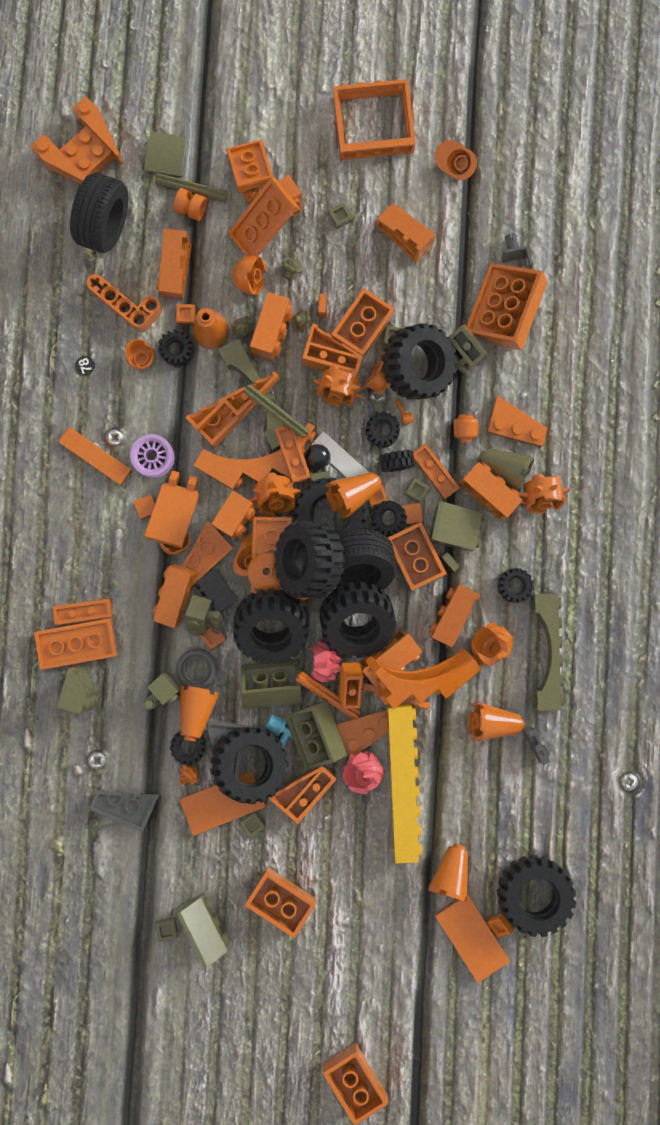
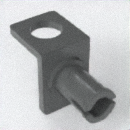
(515, 252)

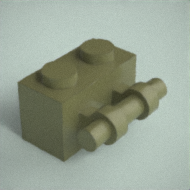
(468, 347)
(200, 617)
(164, 691)

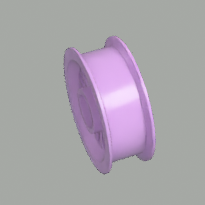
(146, 440)

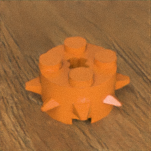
(338, 386)
(543, 494)
(274, 495)

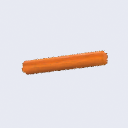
(325, 694)

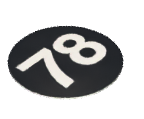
(85, 365)

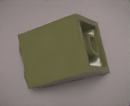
(456, 527)

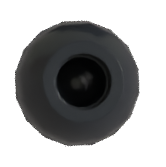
(317, 457)

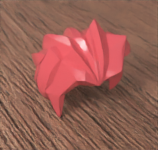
(325, 663)
(363, 772)

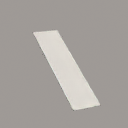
(340, 458)

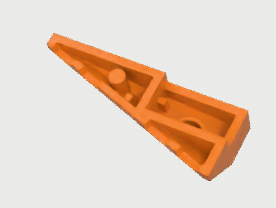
(223, 416)

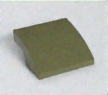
(165, 153)

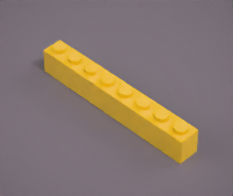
(403, 785)

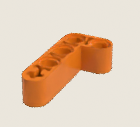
(120, 301)

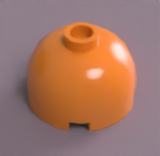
(249, 274)

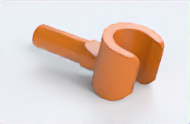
(407, 418)

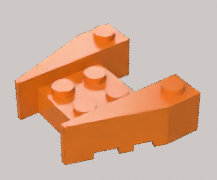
(86, 152)

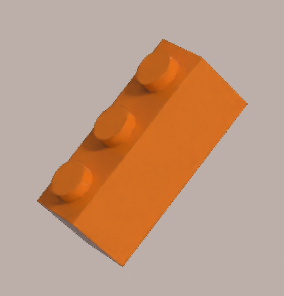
(174, 595)

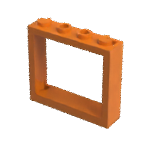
(374, 148)

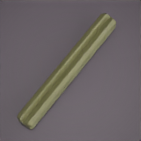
(195, 188)
(276, 411)

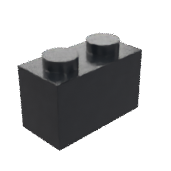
(217, 590)

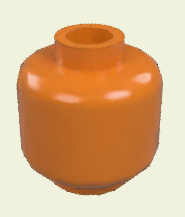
(465, 428)

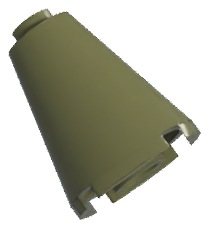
(508, 465)

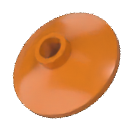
(256, 575)

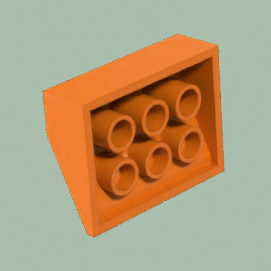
(507, 305)

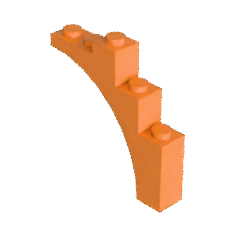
(231, 471)
(420, 684)

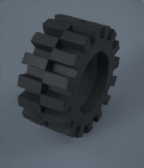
(173, 337)
(382, 418)
(397, 461)
(380, 510)
(525, 579)
(184, 758)

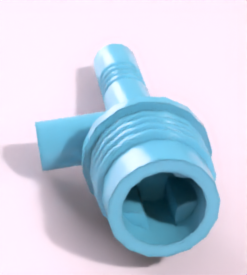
(276, 726)

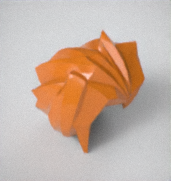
(491, 644)

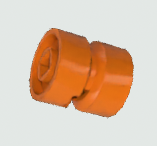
(190, 204)

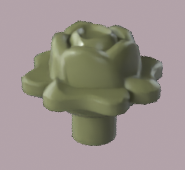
(292, 267)
(302, 320)
(242, 327)

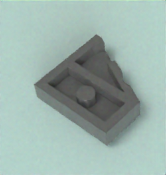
(535, 743)

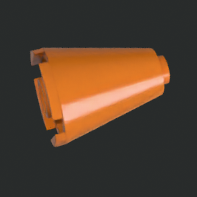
(210, 329)
(352, 492)
(195, 710)
(492, 722)
(452, 874)

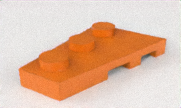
(515, 425)
(207, 552)
(363, 731)

